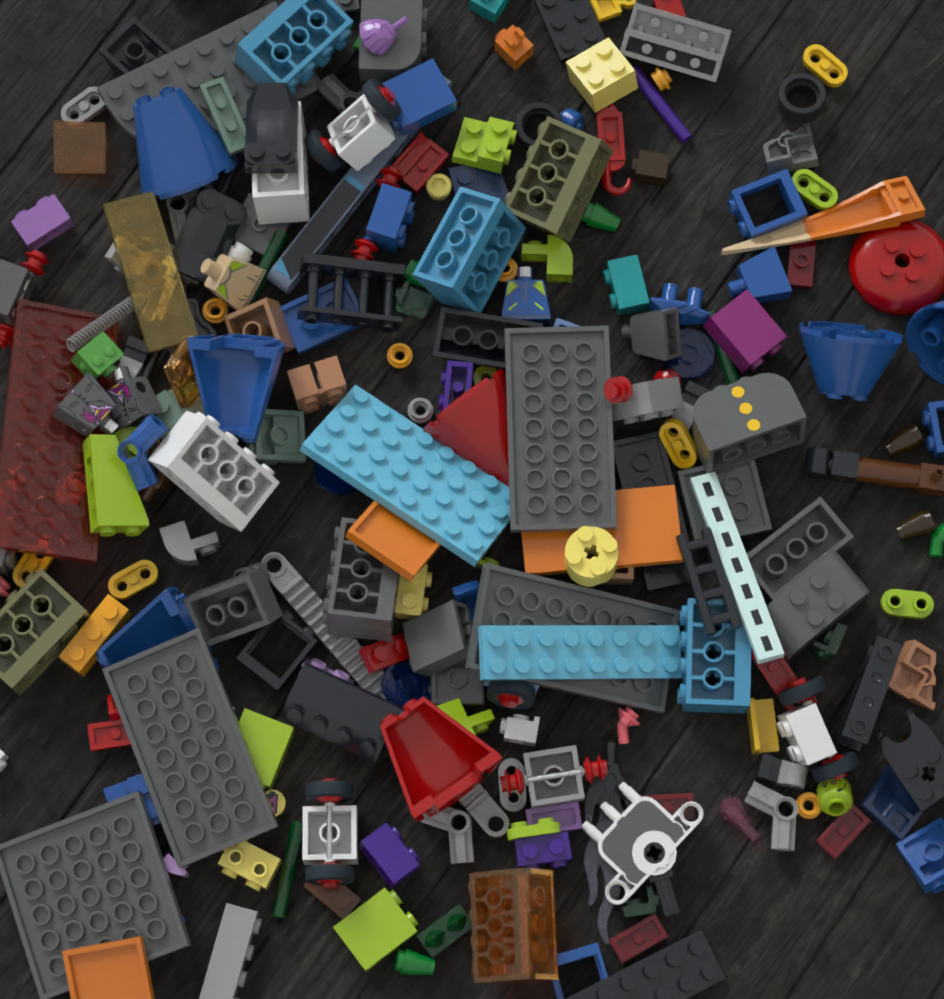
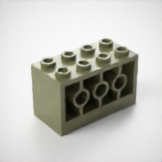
(558, 178)
(48, 631)

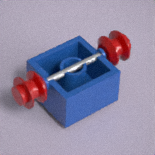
(388, 219)

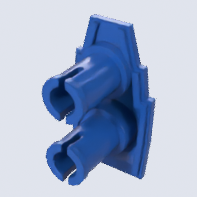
(689, 312)

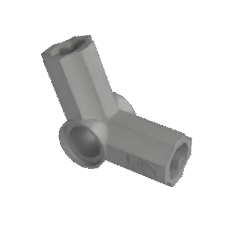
(782, 827)
(460, 840)

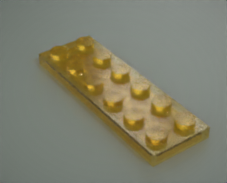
(150, 271)

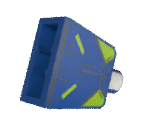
(526, 298)

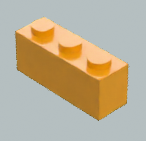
(97, 630)

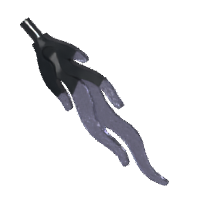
(598, 793)

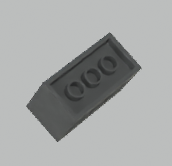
(359, 591)

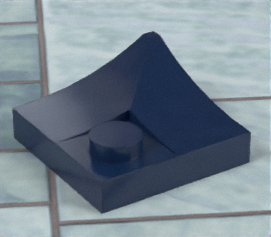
(478, 180)
(891, 804)

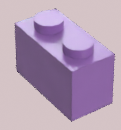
(42, 222)

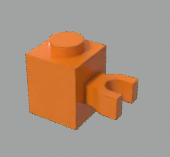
(513, 46)

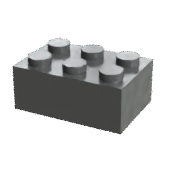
(233, 606)

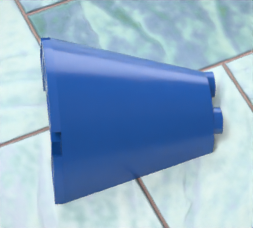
(176, 145)
(236, 379)
(157, 623)

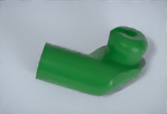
(936, 542)

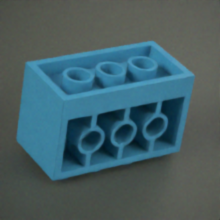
(294, 42)
(469, 250)
(728, 670)

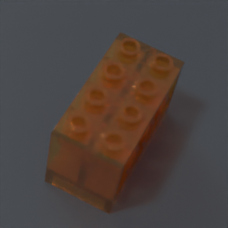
(513, 926)

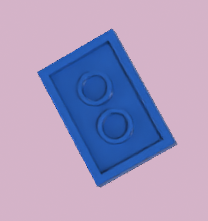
(309, 336)

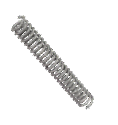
(85, 330)

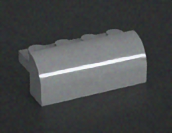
(675, 42)

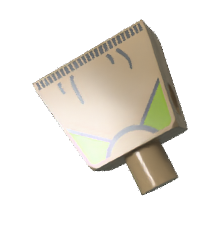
(232, 280)

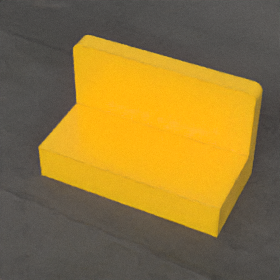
(762, 726)

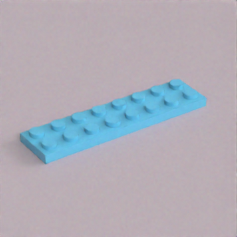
(579, 652)

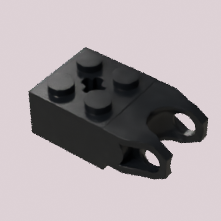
(914, 758)

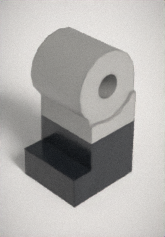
(134, 357)
(690, 396)
(781, 772)

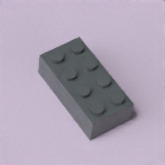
(797, 548)

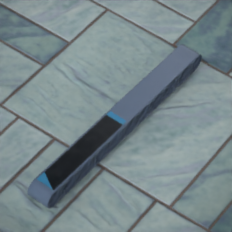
(335, 212)

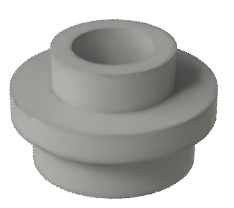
(417, 403)

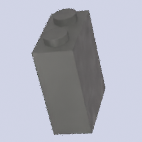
(438, 638)

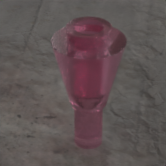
(733, 811)

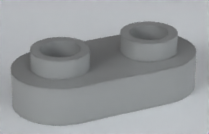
(82, 106)
(506, 804)

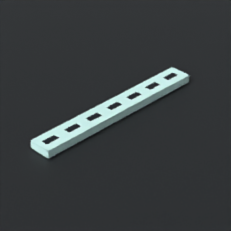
(737, 568)

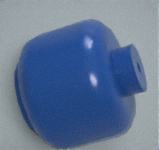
(573, 118)

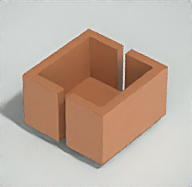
(331, 382)

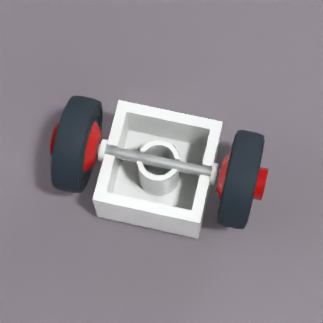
(358, 131)
(808, 734)
(330, 834)

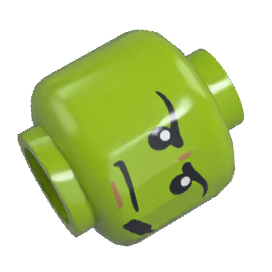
(834, 796)

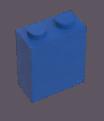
(422, 97)

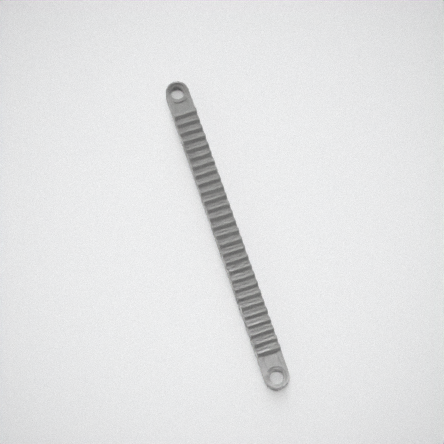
(346, 651)

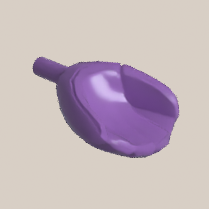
(379, 34)

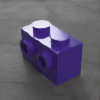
(456, 380)
(543, 850)
(389, 855)

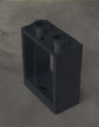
(262, 672)

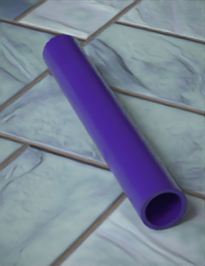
(661, 106)

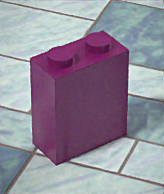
(745, 332)

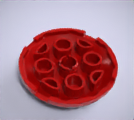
(892, 287)

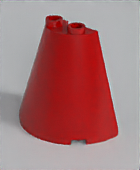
(478, 426)
(434, 757)

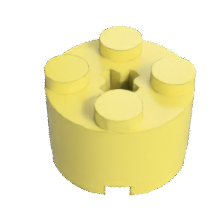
(601, 566)

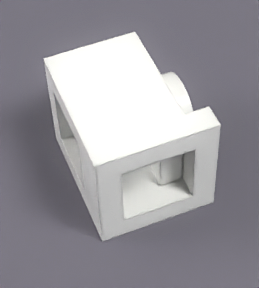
(520, 729)

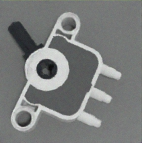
(630, 838)

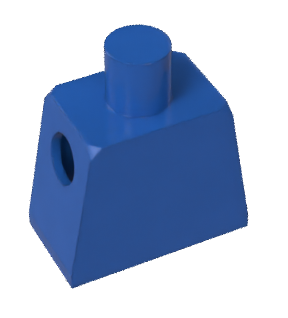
(762, 277)

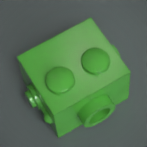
(98, 357)

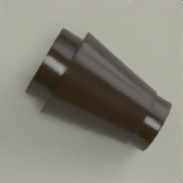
(903, 441)
(916, 525)

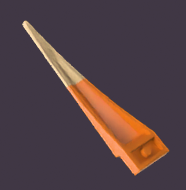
(870, 210)

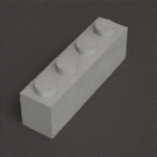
(230, 953)

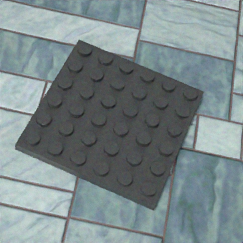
(90, 885)

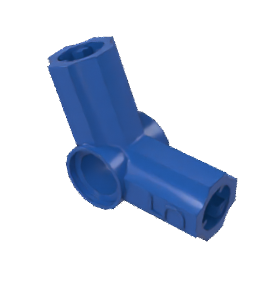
(143, 439)

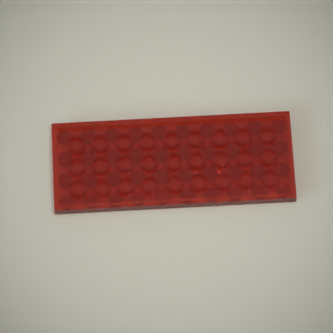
(40, 456)

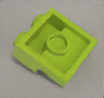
(485, 144)

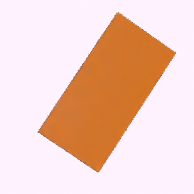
(643, 533)
(392, 540)
(109, 970)

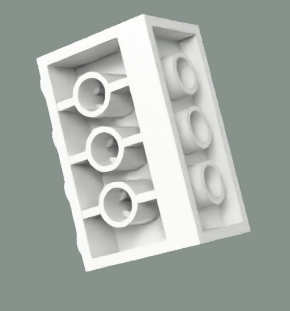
(284, 195)
(214, 469)

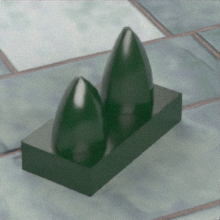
(445, 931)

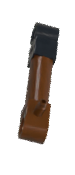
(849, 467)

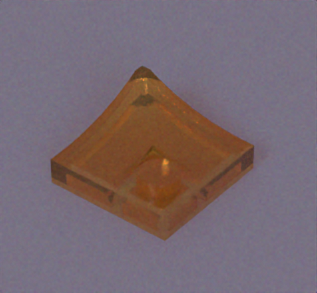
(79, 147)
(182, 375)

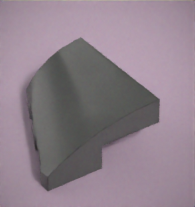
(791, 151)

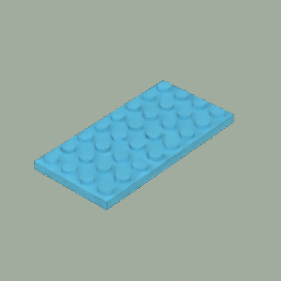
(411, 474)

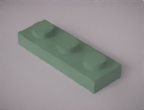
(224, 114)

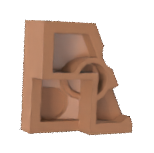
(915, 674)

